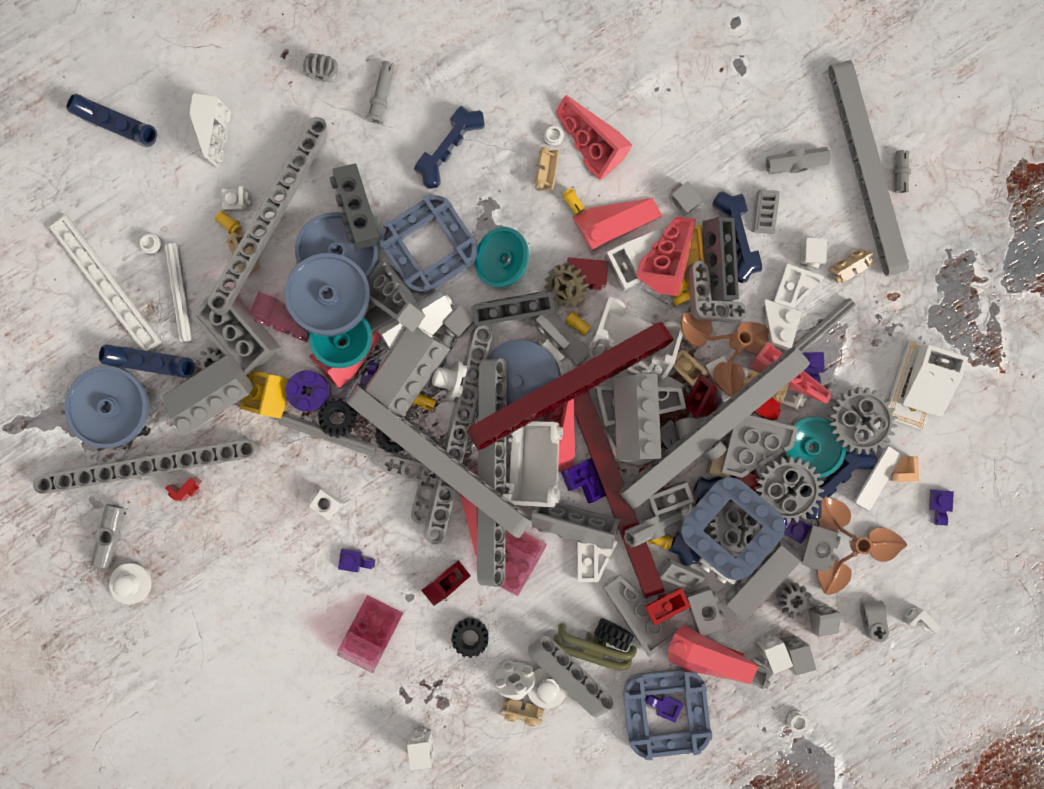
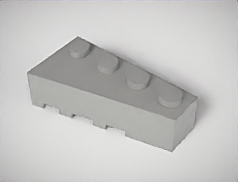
(393, 296)
(669, 400)
(757, 587)

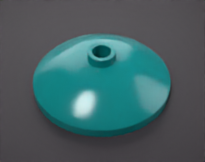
(494, 253)
(333, 355)
(826, 454)

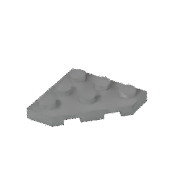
(755, 444)

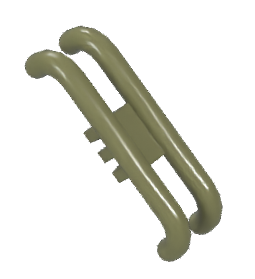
(593, 650)

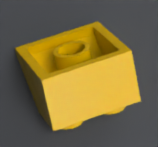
(266, 396)

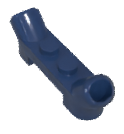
(111, 120)
(429, 165)
(735, 207)
(146, 361)
(842, 474)
(679, 547)

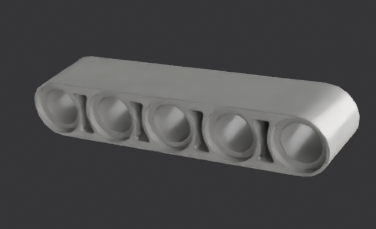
(570, 676)

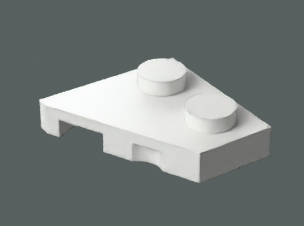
(795, 285)
(781, 323)
(591, 561)

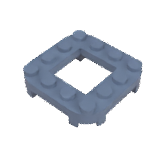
(412, 220)
(753, 505)
(667, 743)

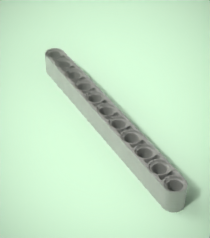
(868, 168)
(269, 204)
(714, 427)
(451, 442)
(440, 462)
(137, 469)
(493, 471)

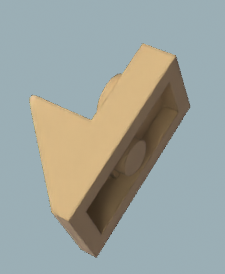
(688, 367)

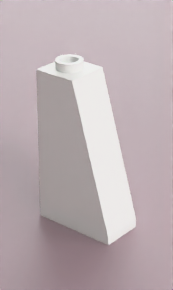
(436, 309)

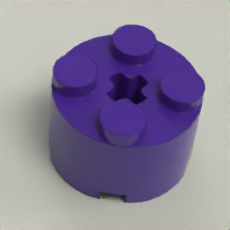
(297, 390)

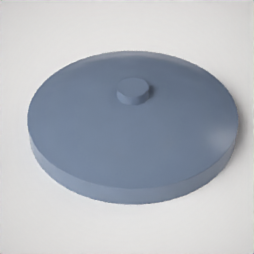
(329, 235)
(327, 294)
(527, 367)
(106, 407)

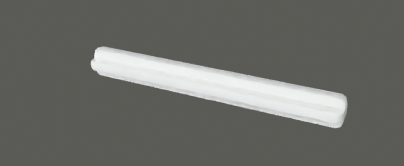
(178, 292)

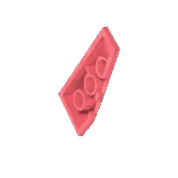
(610, 222)
(802, 383)

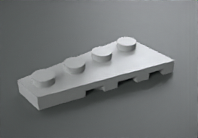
(631, 608)

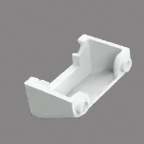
(617, 327)
(535, 465)

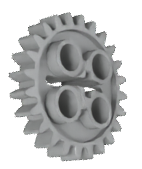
(876, 409)
(776, 476)
(737, 529)

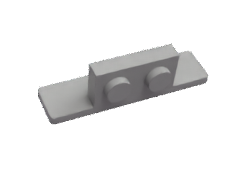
(561, 336)

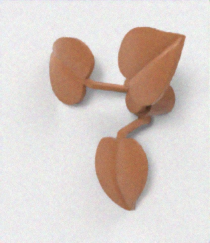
(748, 335)
(882, 545)

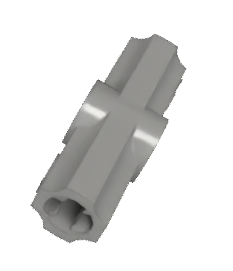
(798, 160)
(652, 527)
(103, 548)

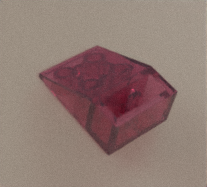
(274, 311)
(520, 559)
(369, 634)

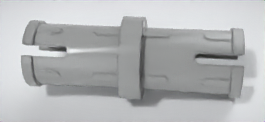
(902, 171)

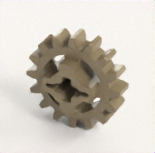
(575, 289)

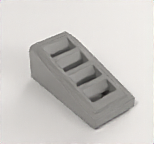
(773, 211)

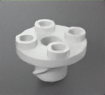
(450, 379)
(130, 583)
(514, 679)
(546, 691)

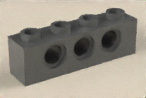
(349, 177)
(721, 258)
(515, 307)

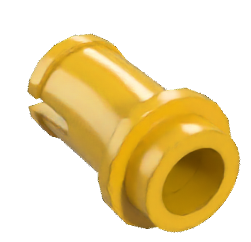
(572, 200)
(227, 222)
(577, 323)
(425, 402)
(664, 541)

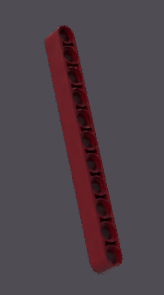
(569, 386)
(612, 483)

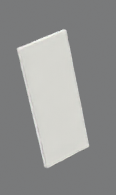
(878, 478)

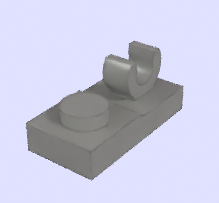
(681, 575)

